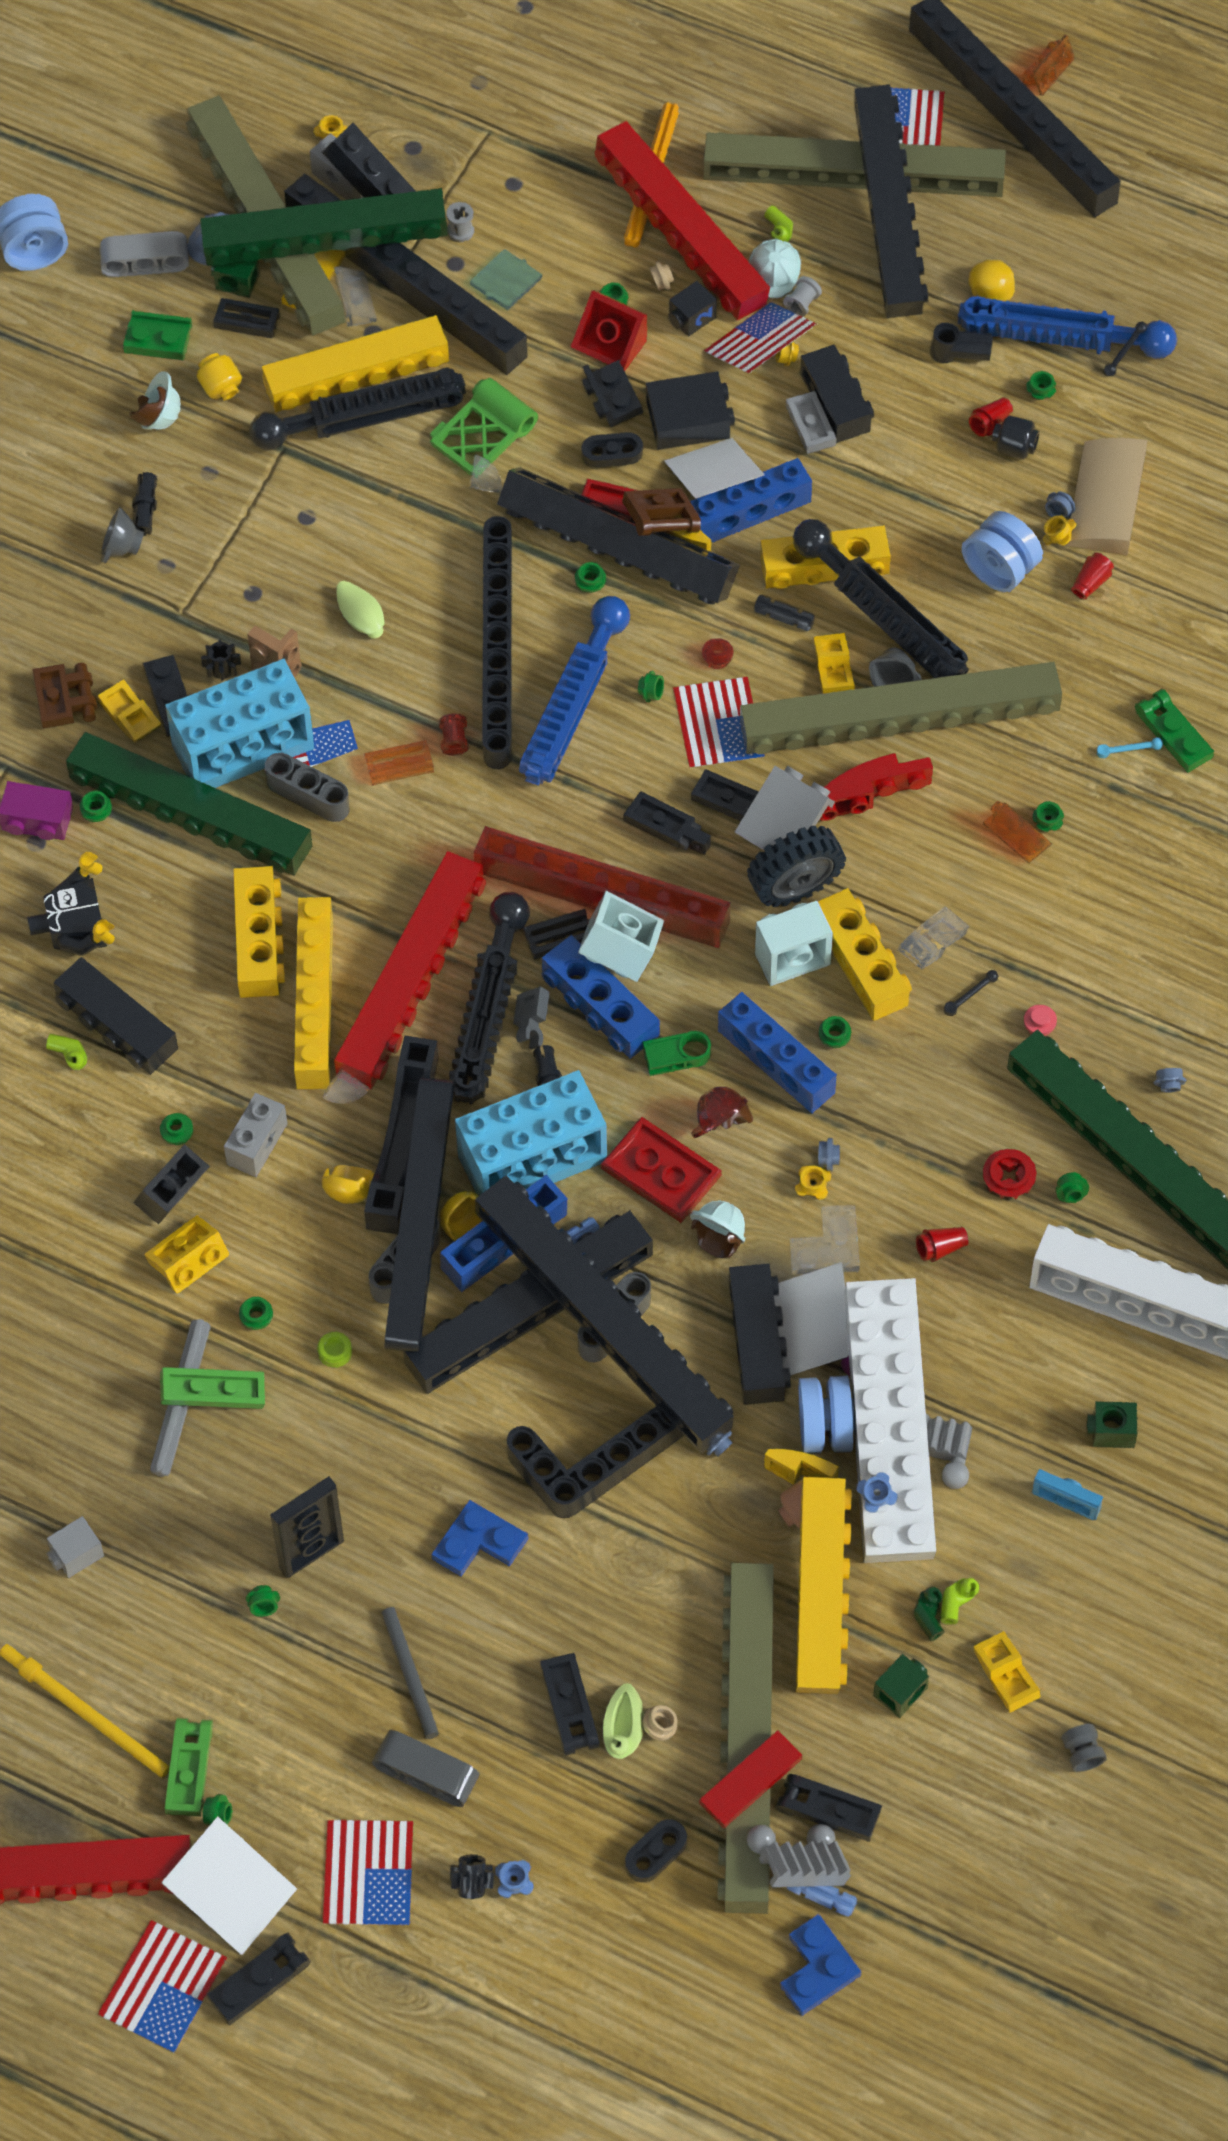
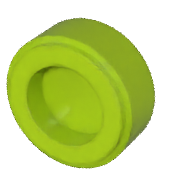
(334, 1349)

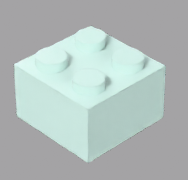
(621, 936)
(793, 942)

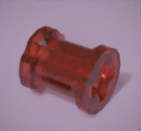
(453, 734)

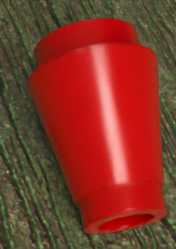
(985, 417)
(1092, 575)
(940, 1242)

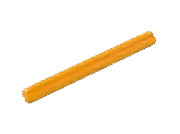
(660, 147)

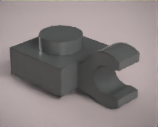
(529, 1012)

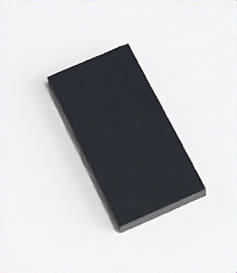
(307, 1527)

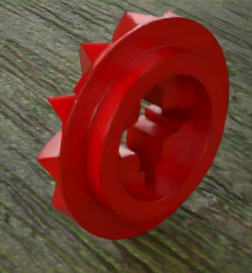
(1009, 1160)

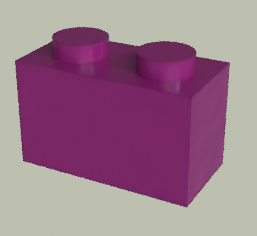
(35, 811)

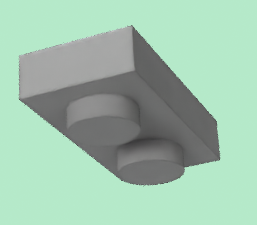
(810, 422)

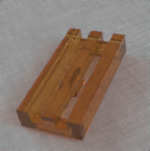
(400, 766)

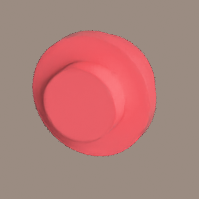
(1040, 1018)

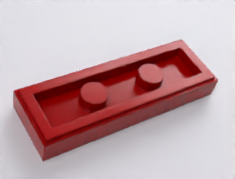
(751, 1779)

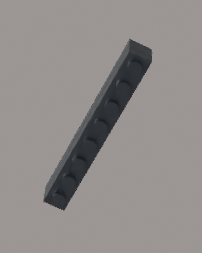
(889, 202)
(615, 534)
(519, 1307)

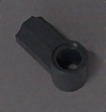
(952, 343)

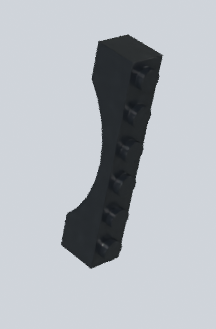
(386, 1190)

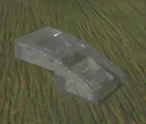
(932, 937)

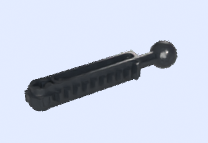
(363, 408)
(882, 603)
(487, 1001)

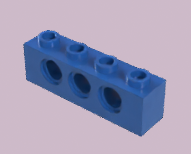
(754, 500)
(597, 981)
(776, 1052)
(482, 1251)

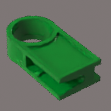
(667, 1053)

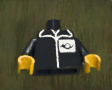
(74, 912)

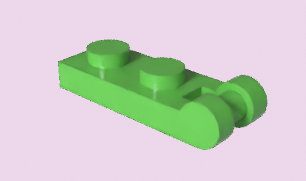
(188, 1768)

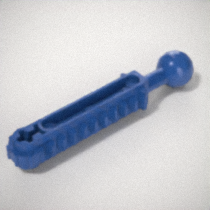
(1061, 326)
(573, 693)

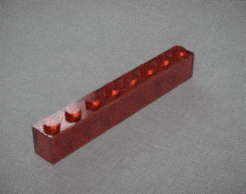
(586, 881)

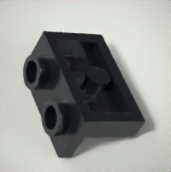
(613, 393)

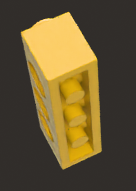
(780, 553)
(254, 977)
(878, 997)

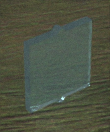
(506, 279)

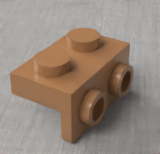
(267, 649)

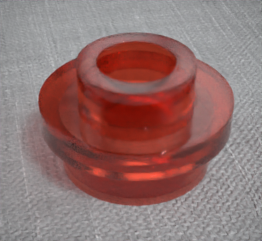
(717, 660)

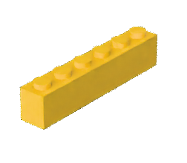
(355, 363)
(313, 993)
(821, 1585)

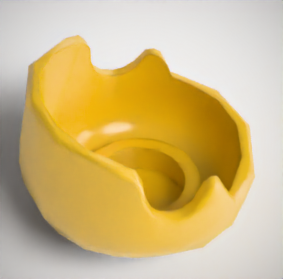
(992, 280)
(347, 1183)
(459, 1214)

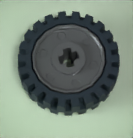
(796, 866)

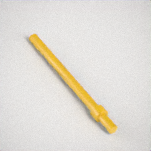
(32, 1671)

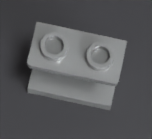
(783, 807)

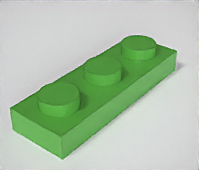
(212, 1388)

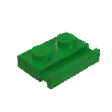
(157, 335)

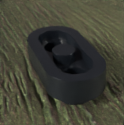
(612, 449)
(654, 1851)

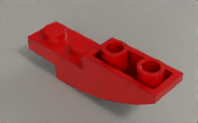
(881, 777)

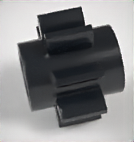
(221, 660)
(471, 1876)

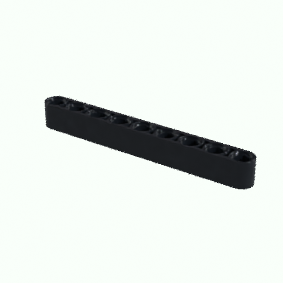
(497, 653)
(419, 1215)

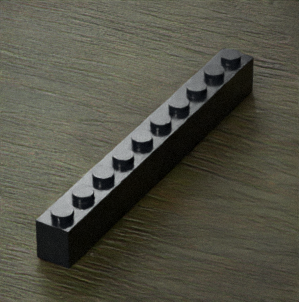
(1015, 106)
(428, 290)
(604, 1314)

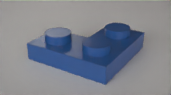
(476, 1531)
(827, 1969)

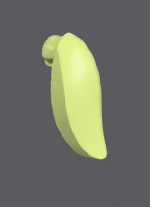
(360, 609)
(623, 1722)

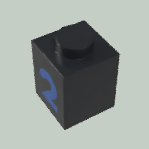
(692, 308)

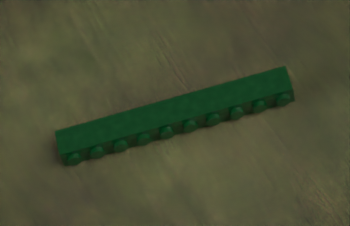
(1124, 1141)

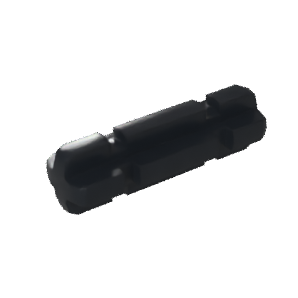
(784, 612)

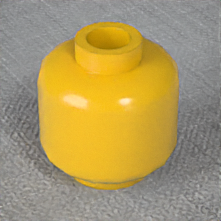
(219, 376)

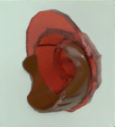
(721, 1107)

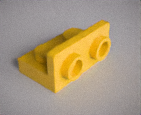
(188, 1253)

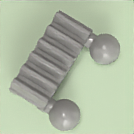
(950, 1442)
(799, 1866)

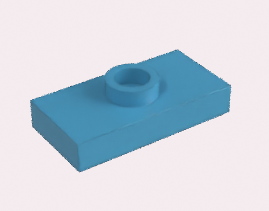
(1067, 1494)

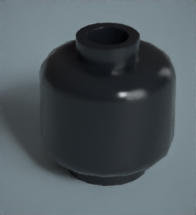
(1016, 437)

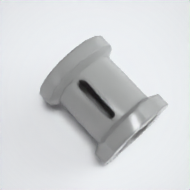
(463, 224)
(802, 296)

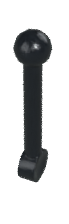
(1110, 369)
(950, 1008)

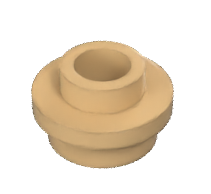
(662, 276)
(665, 1717)

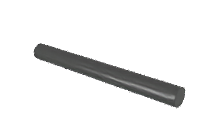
(410, 1673)

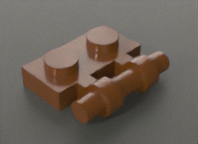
(53, 694)

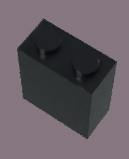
(689, 410)

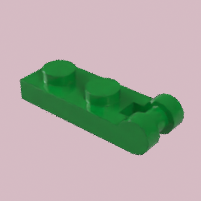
(1175, 731)

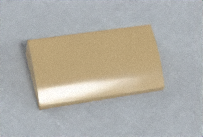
(1107, 494)

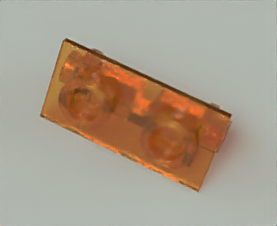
(1050, 66)
(1016, 832)

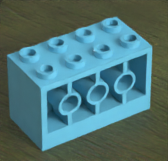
(240, 724)
(533, 1135)

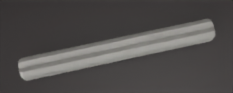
(176, 1414)

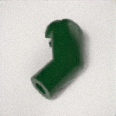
(926, 1610)

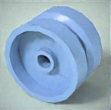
(31, 232)
(1002, 551)
(823, 1415)

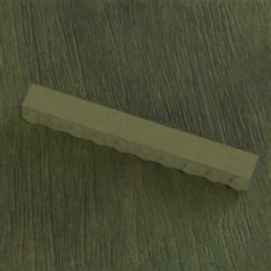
(841, 165)
(252, 191)
(900, 708)
(748, 1725)

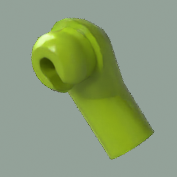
(782, 224)
(71, 1048)
(956, 1596)

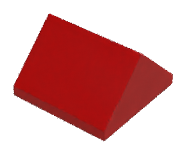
(610, 330)

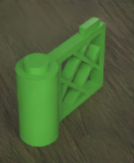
(497, 407)

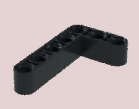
(597, 1462)

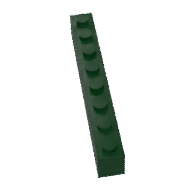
(323, 227)
(189, 804)

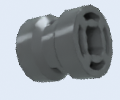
(1084, 1747)

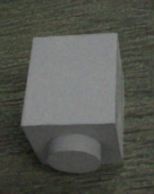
(74, 1547)

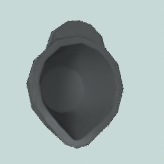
(121, 537)
(892, 668)

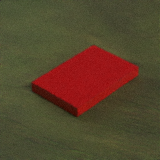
(661, 1169)

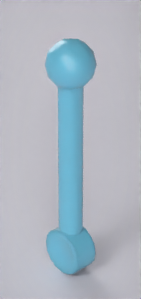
(1103, 750)

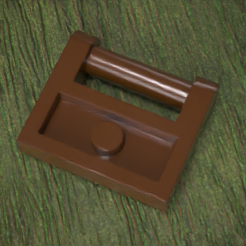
(661, 503)

